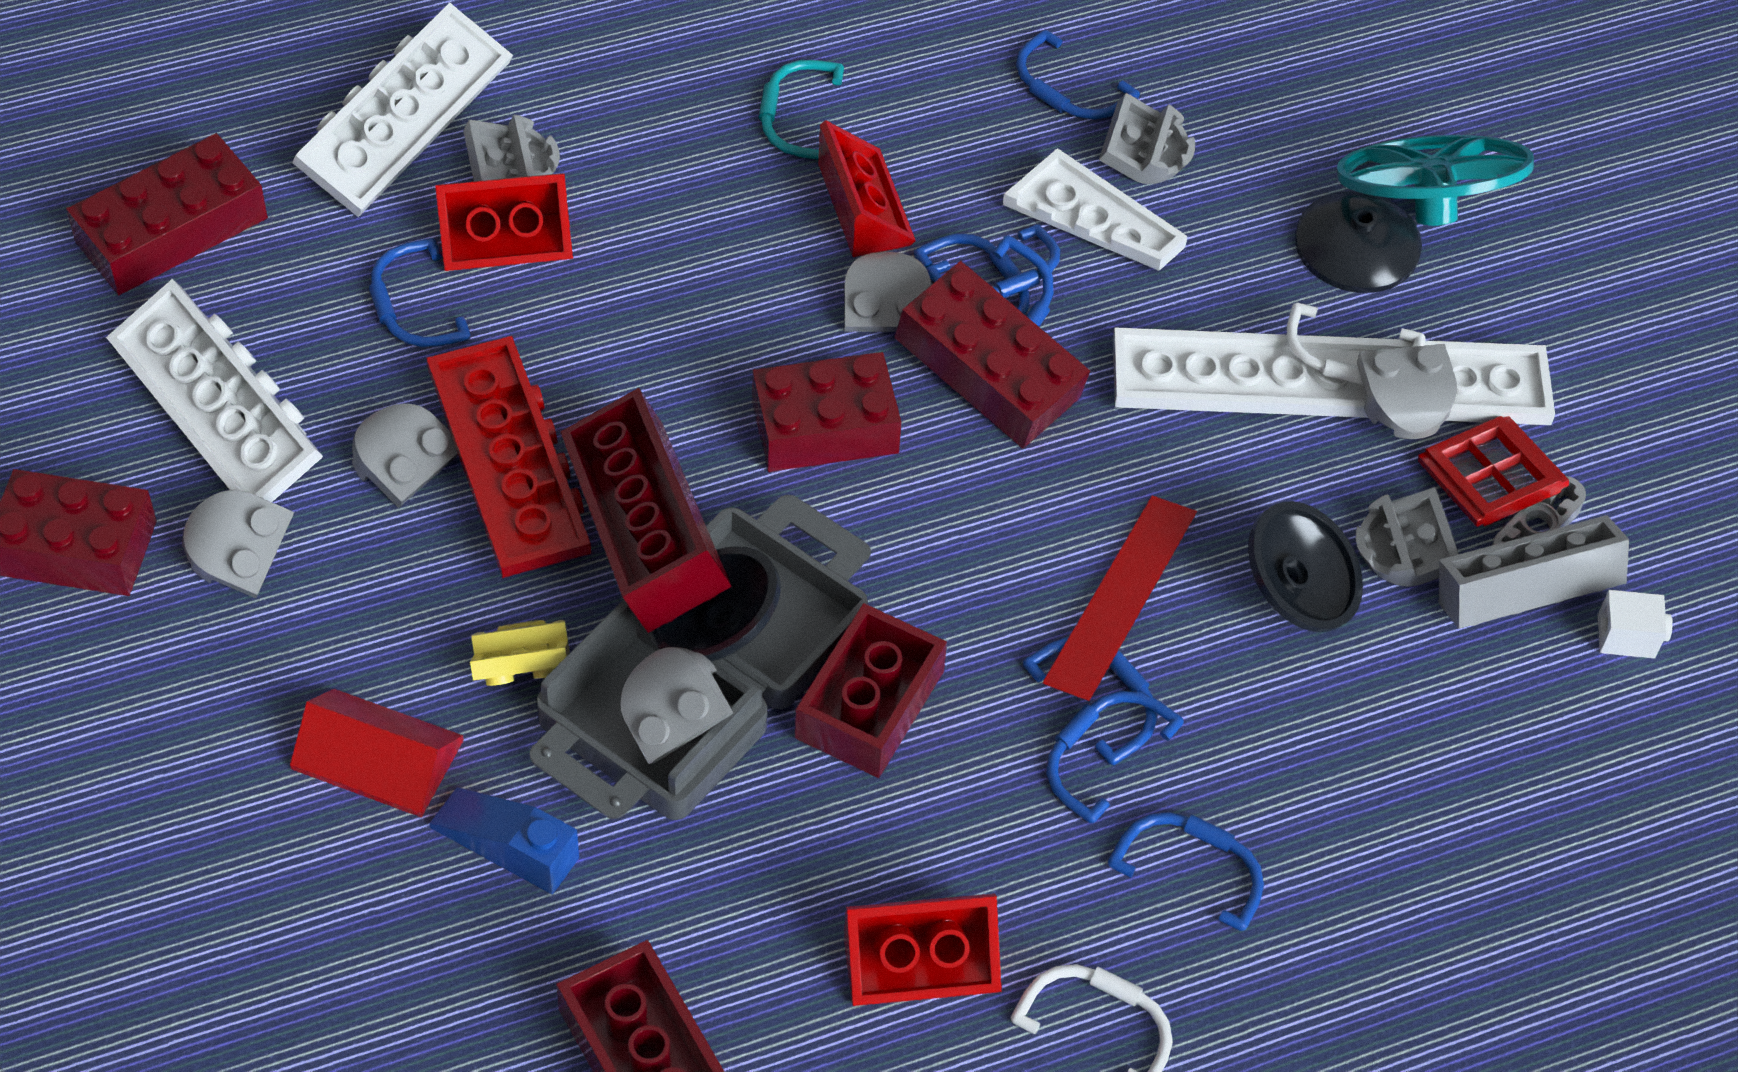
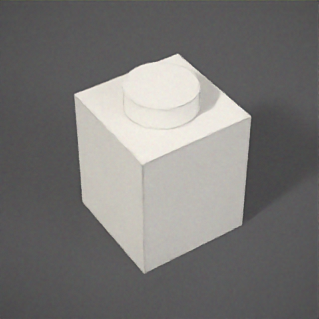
(1633, 624)

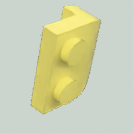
(518, 649)

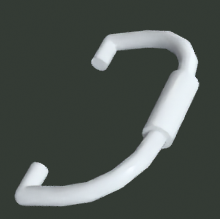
(1332, 367)
(1108, 983)

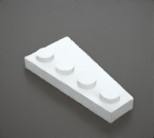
(1091, 208)

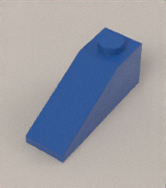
(511, 836)

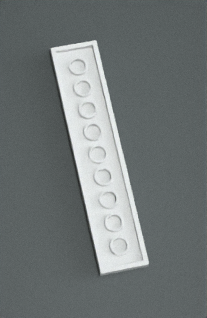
(1266, 377)

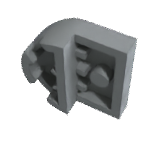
(1146, 142)
(509, 150)
(879, 289)
(1408, 388)
(401, 450)
(1406, 538)
(235, 539)
(671, 701)

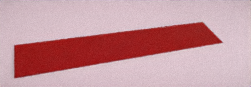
(1119, 598)

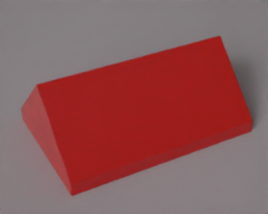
(862, 192)
(504, 221)
(373, 750)
(922, 949)

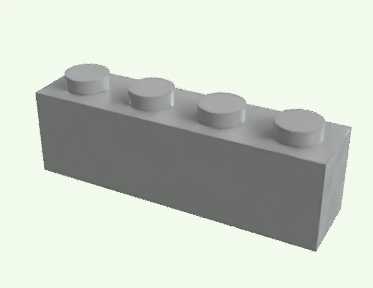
(1533, 571)

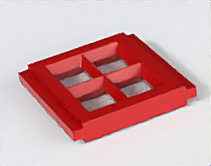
(1493, 471)

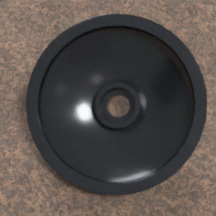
(1358, 242)
(1305, 566)
(731, 617)

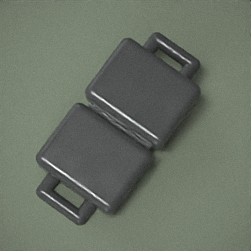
(584, 692)

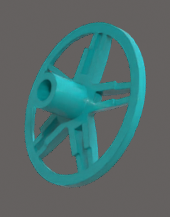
(1435, 174)

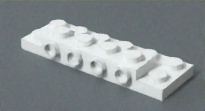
(401, 109)
(215, 394)

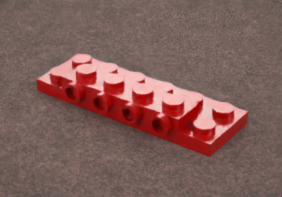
(510, 456)

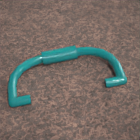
(770, 100)

